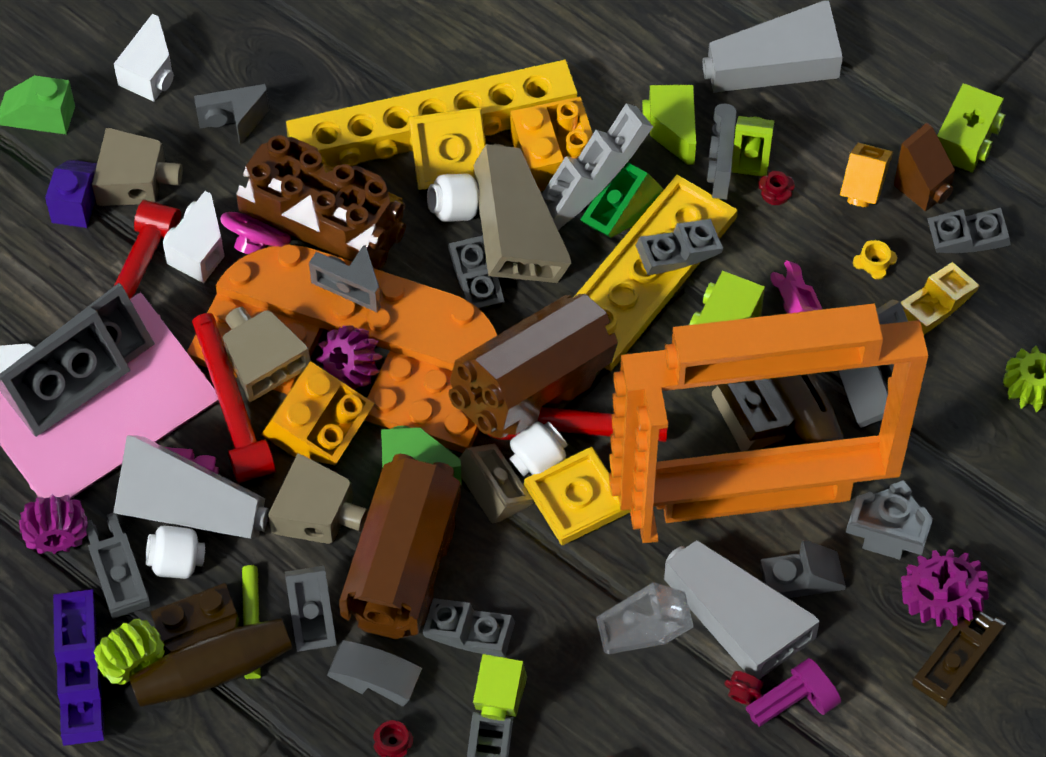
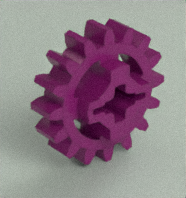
(945, 587)

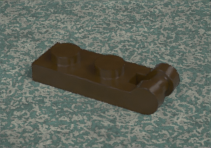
(958, 656)

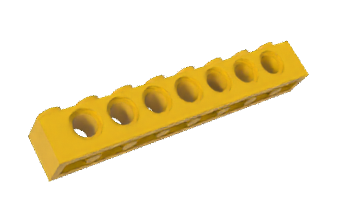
(370, 128)

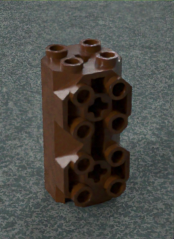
(321, 204)
(533, 364)
(401, 547)

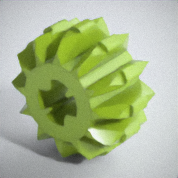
(1027, 378)
(128, 650)

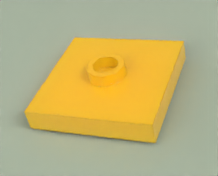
(446, 143)
(575, 496)

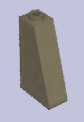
(515, 219)

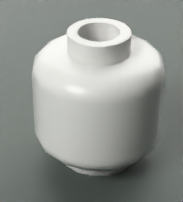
(454, 197)
(537, 448)
(174, 552)

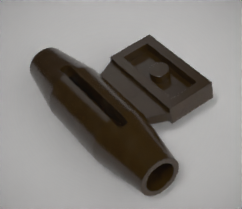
(773, 404)
(205, 647)

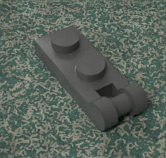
(722, 149)

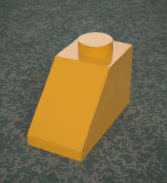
(865, 174)

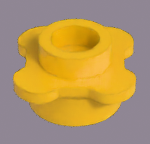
(875, 250)

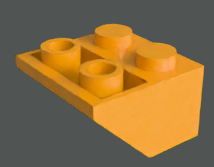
(549, 134)
(317, 417)

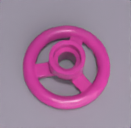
(253, 233)

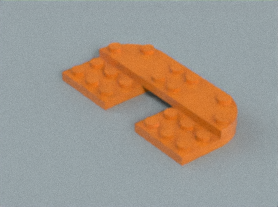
(415, 322)

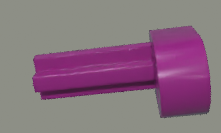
(806, 681)

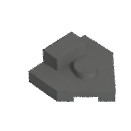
(890, 521)

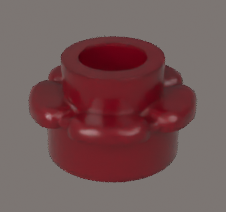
(776, 195)
(744, 687)
(389, 730)

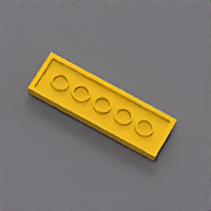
(621, 280)

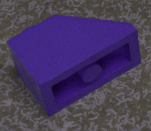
(71, 193)

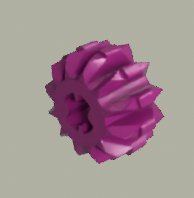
(350, 356)
(53, 524)

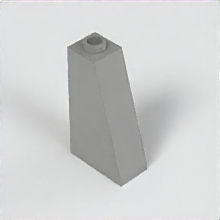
(777, 52)
(180, 492)
(739, 610)

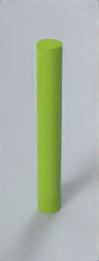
(250, 603)

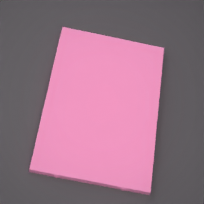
(89, 443)

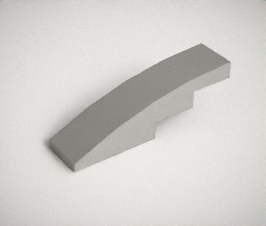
(600, 161)

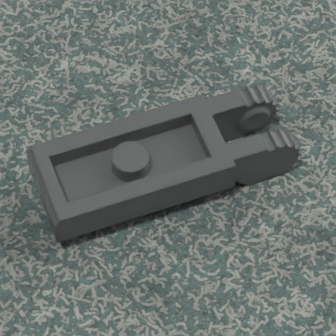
(117, 569)

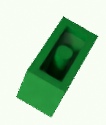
(622, 201)

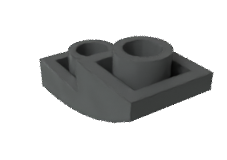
(971, 233)
(683, 247)
(472, 273)
(866, 393)
(462, 627)
(372, 668)

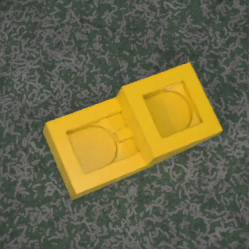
(939, 297)

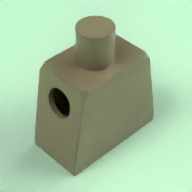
(131, 169)
(263, 351)
(314, 504)

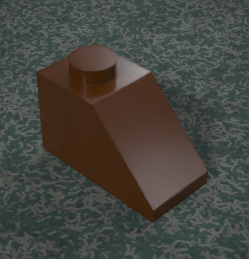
(924, 169)

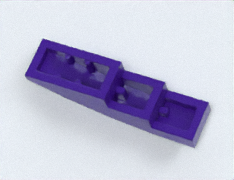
(77, 669)

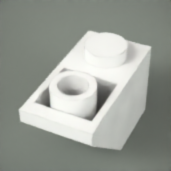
(196, 241)

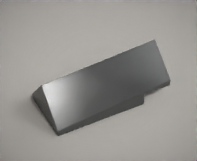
(76, 361)

